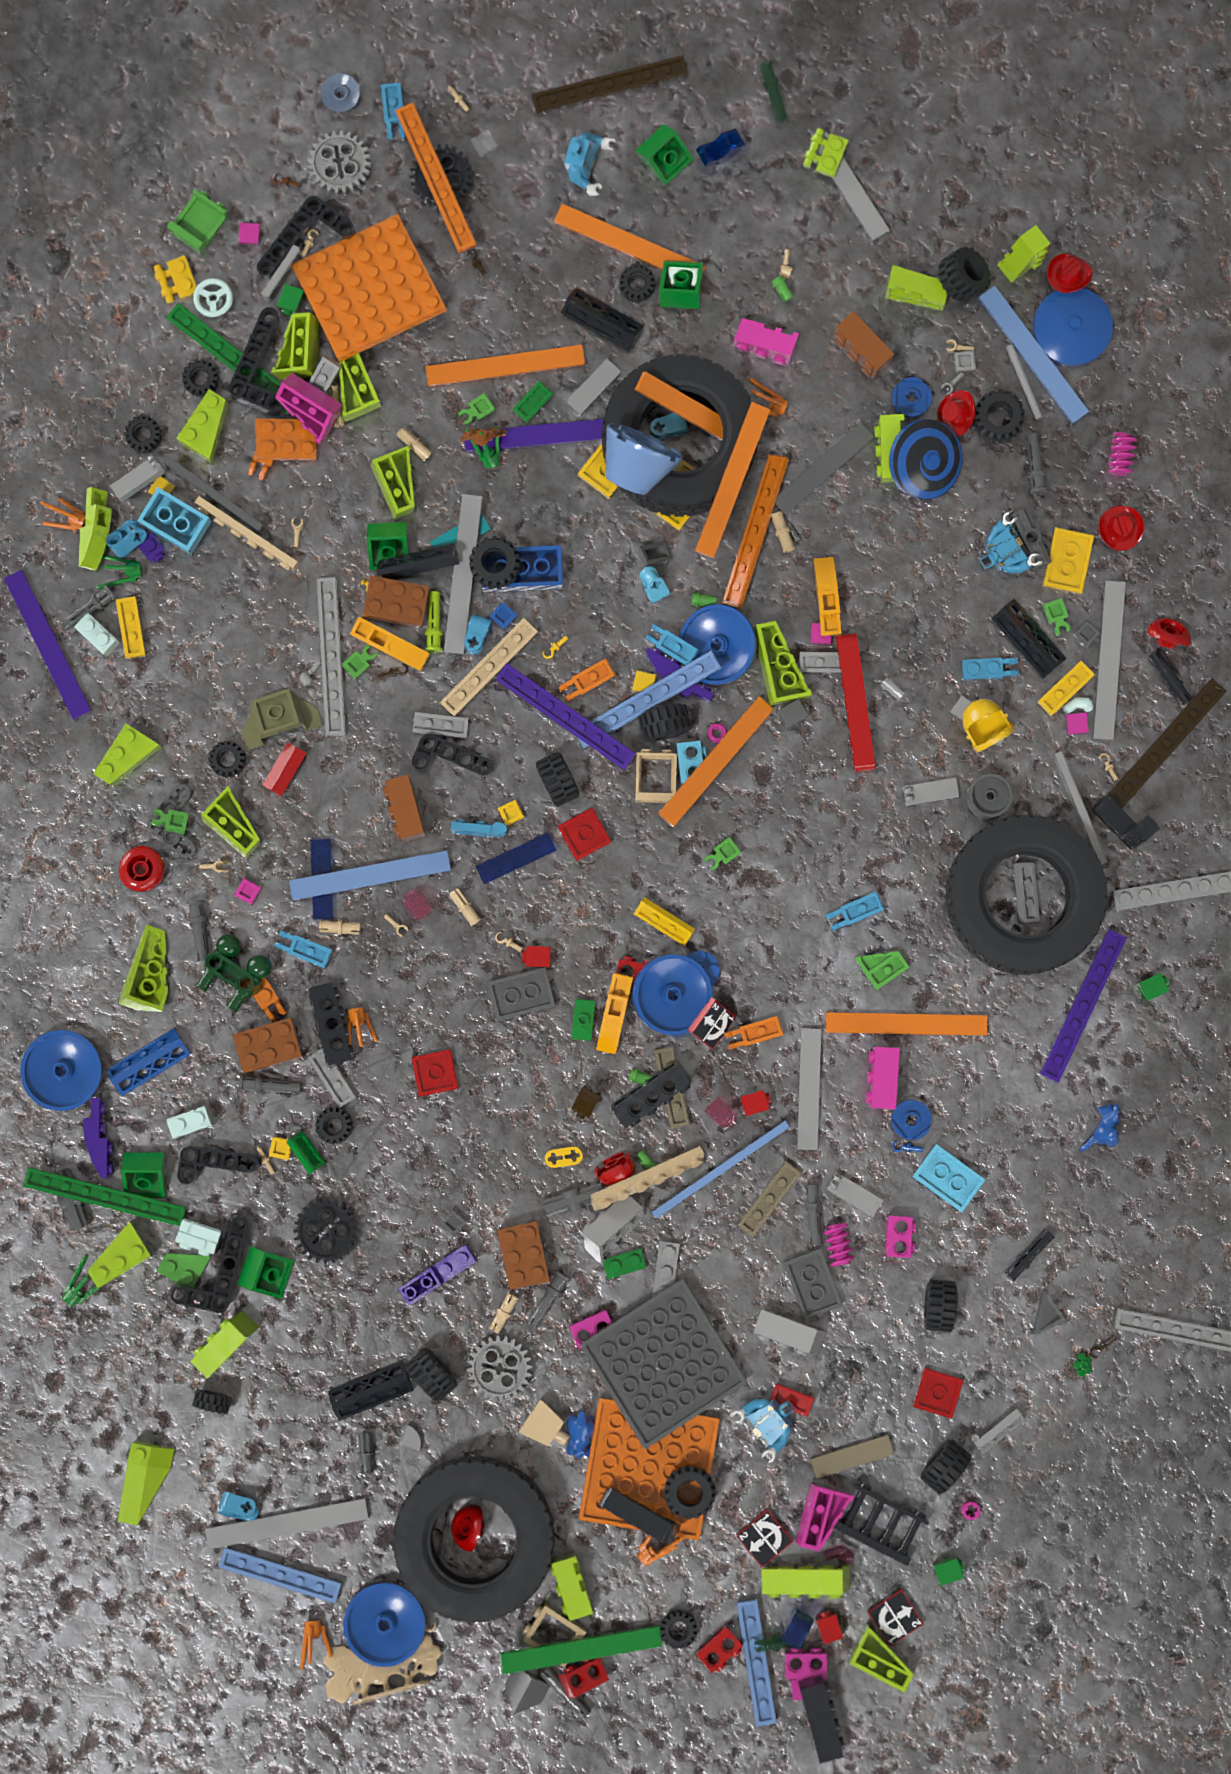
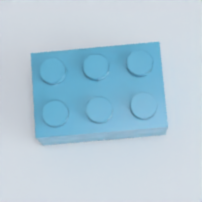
(174, 521)

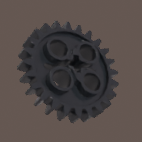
(459, 163)
(338, 1244)

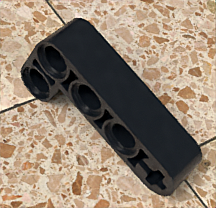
(454, 759)
(220, 1163)
(639, 1516)

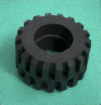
(964, 274)
(1004, 401)
(489, 546)
(665, 722)
(557, 779)
(940, 1305)
(431, 1374)
(945, 1467)
(689, 1510)

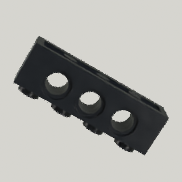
(332, 1056)
(673, 1072)

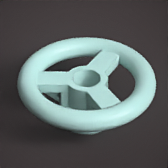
(213, 304)

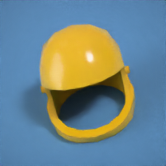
(985, 723)

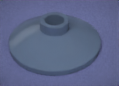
(340, 83)

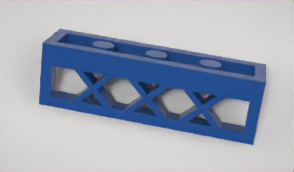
(159, 1048)

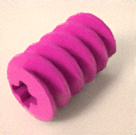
(1121, 454)
(839, 1243)

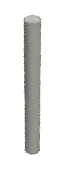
(1024, 382)

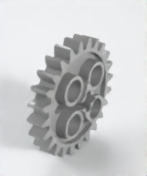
(321, 166)
(495, 1386)

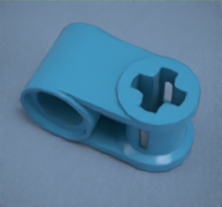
(124, 539)
(477, 630)
(234, 1506)

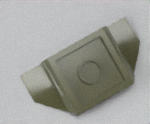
(278, 714)

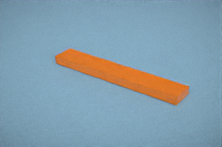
(680, 404)

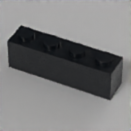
(820, 1718)

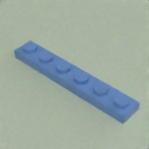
(280, 1575)
(756, 1663)

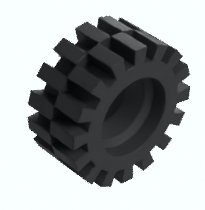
(643, 293)
(196, 366)
(134, 425)
(232, 770)
(345, 1121)
(211, 1401)
(669, 1620)

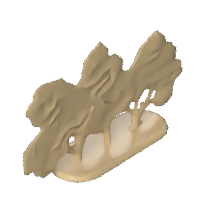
(351, 1669)

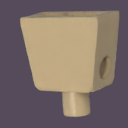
(544, 1425)

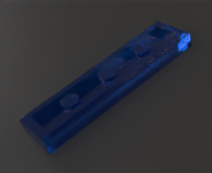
(516, 858)
(321, 864)

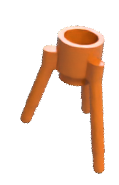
(778, 403)
(76, 518)
(356, 1018)
(649, 1554)
(312, 1630)

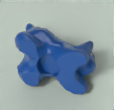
(1106, 1131)
(580, 1431)

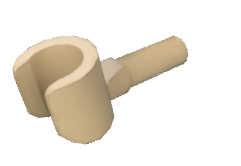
(786, 270)
(958, 347)
(297, 529)
(217, 866)
(396, 925)

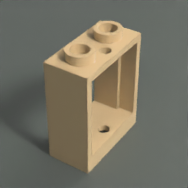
(647, 754)
(539, 1615)

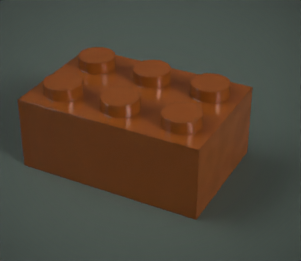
(863, 345)
(395, 602)
(404, 808)
(268, 1045)
(523, 1255)

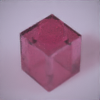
(417, 905)
(720, 1113)

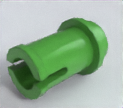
(782, 288)
(703, 600)
(638, 1076)
(645, 1161)

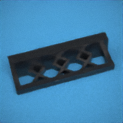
(600, 321)
(418, 562)
(1027, 640)
(371, 1394)

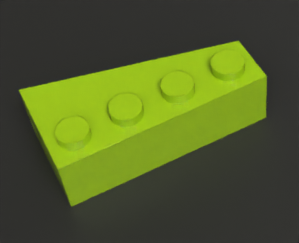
(780, 673)
(805, 1581)

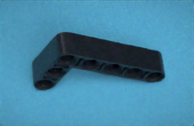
(301, 232)
(254, 364)
(1120, 823)
(221, 1272)

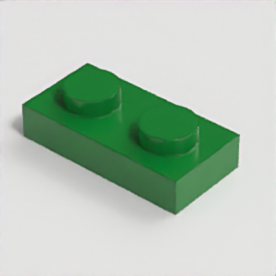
(624, 1263)

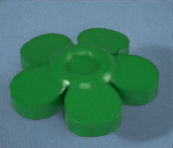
(1083, 1365)

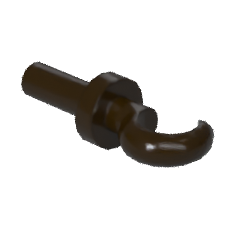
(476, 262)
(392, 673)
(1104, 1346)

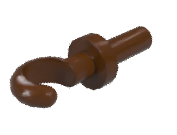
(287, 181)

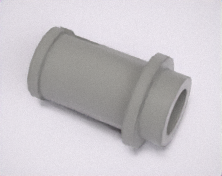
(893, 688)

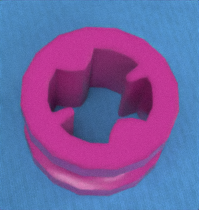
(965, 1507)

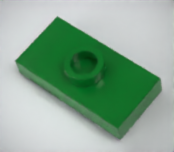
(532, 402)
(583, 1020)
(306, 1152)

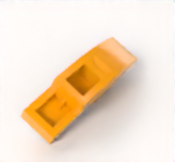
(827, 596)
(389, 643)
(614, 1013)

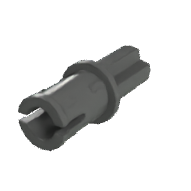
(365, 1453)

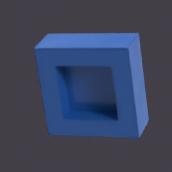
(503, 616)

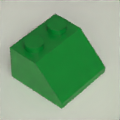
(664, 154)
(681, 285)
(386, 541)
(144, 1174)
(265, 1272)

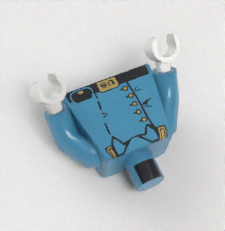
(582, 157)
(1006, 549)
(768, 1422)

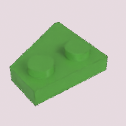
(882, 967)
(183, 1268)

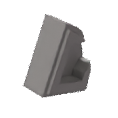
(411, 1438)

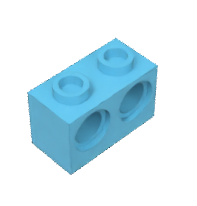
(686, 762)

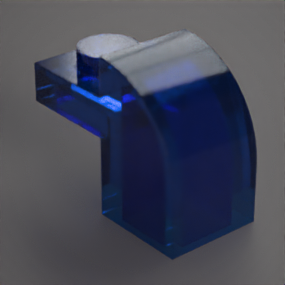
(721, 149)
(796, 1628)

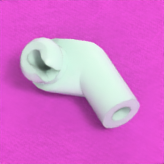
(1078, 702)

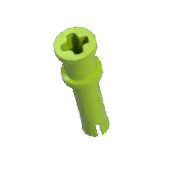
(434, 632)

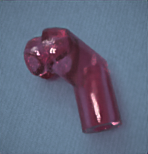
(841, 1553)

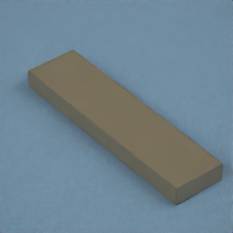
(675, 1109)
(769, 1198)
(852, 1456)

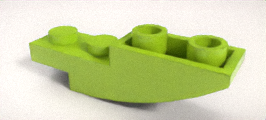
(96, 529)

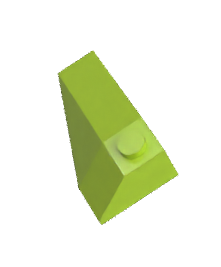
(146, 980)
(143, 1477)

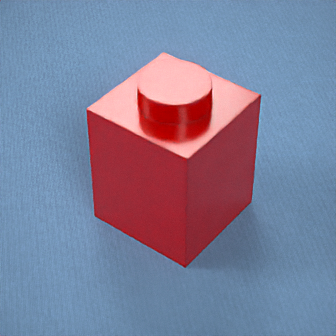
(537, 956)
(755, 1102)
(828, 1627)

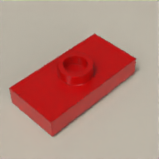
(800, 1401)

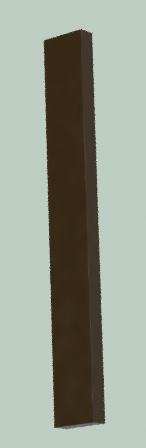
(609, 84)
(1167, 743)

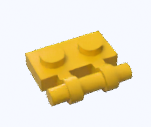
(182, 278)

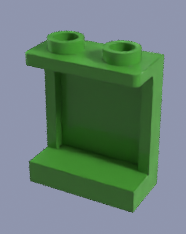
(199, 221)

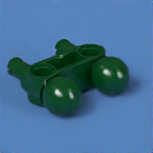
(258, 968)

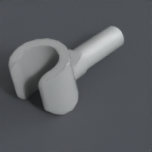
(953, 382)
(305, 677)

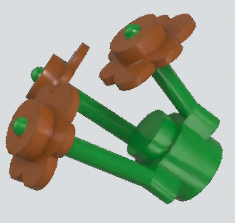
(488, 455)

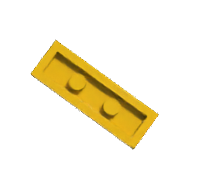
(130, 627)
(1065, 688)
(664, 921)

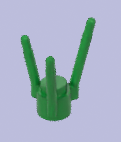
(131, 569)
(73, 1294)

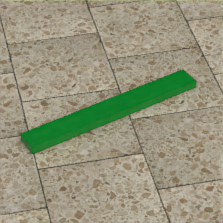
(218, 346)
(104, 1197)
(580, 1649)

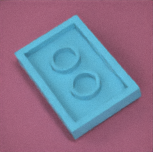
(948, 1178)

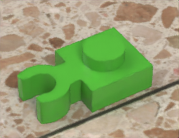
(479, 408)
(1056, 613)
(357, 663)
(174, 821)
(725, 852)

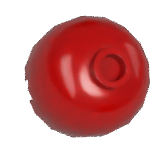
(615, 1169)

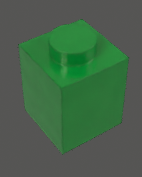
(290, 300)
(1153, 987)
(949, 1570)

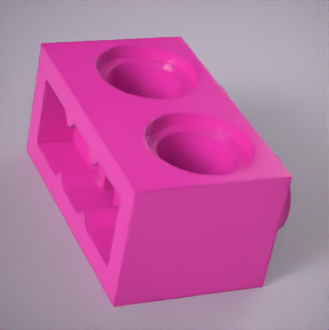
(894, 1236)
(589, 1324)
(805, 1670)

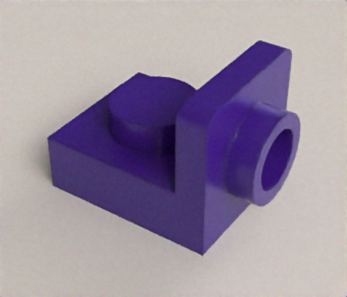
(152, 549)

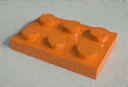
(283, 440)

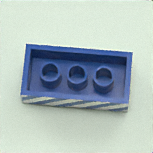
(538, 568)

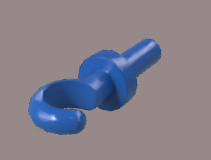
(908, 1148)

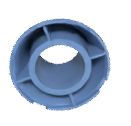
(637, 459)

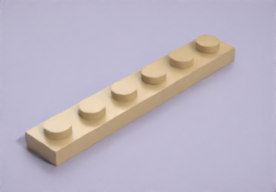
(252, 539)
(488, 667)
(647, 1178)

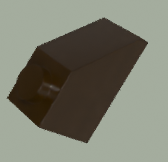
(585, 1103)

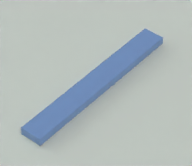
(1033, 354)
(657, 693)
(369, 875)
(720, 1169)

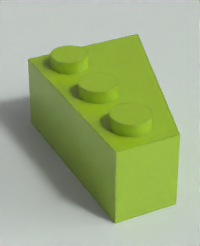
(1027, 253)
(886, 431)
(125, 755)
(571, 1586)

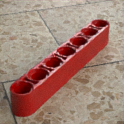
(855, 702)

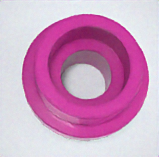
(716, 726)

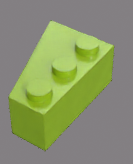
(915, 288)
(300, 347)
(356, 389)
(204, 426)
(395, 481)
(231, 824)
(120, 1256)
(223, 1344)
(879, 1660)

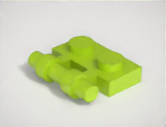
(831, 155)

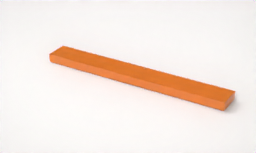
(435, 178)
(616, 238)
(505, 365)
(732, 480)
(755, 531)
(715, 761)
(906, 1024)

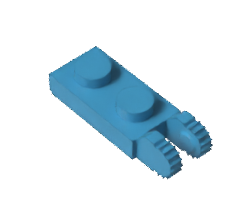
(391, 101)
(674, 645)
(987, 668)
(479, 829)
(857, 910)
(305, 950)

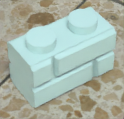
(97, 635)
(189, 1122)
(198, 1236)

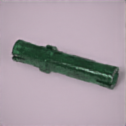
(771, 84)

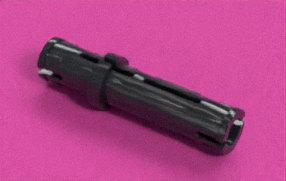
(1170, 677)
(1022, 1262)

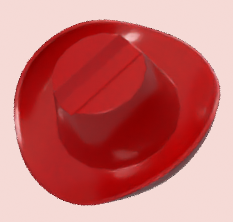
(1068, 273)
(957, 411)
(1121, 527)
(1169, 633)
(141, 869)
(467, 1527)

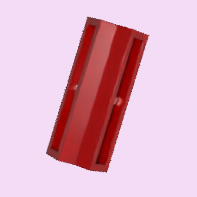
(284, 769)

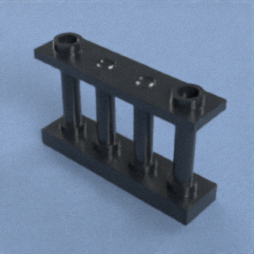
(882, 1544)

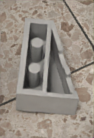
(611, 1226)
(789, 1333)

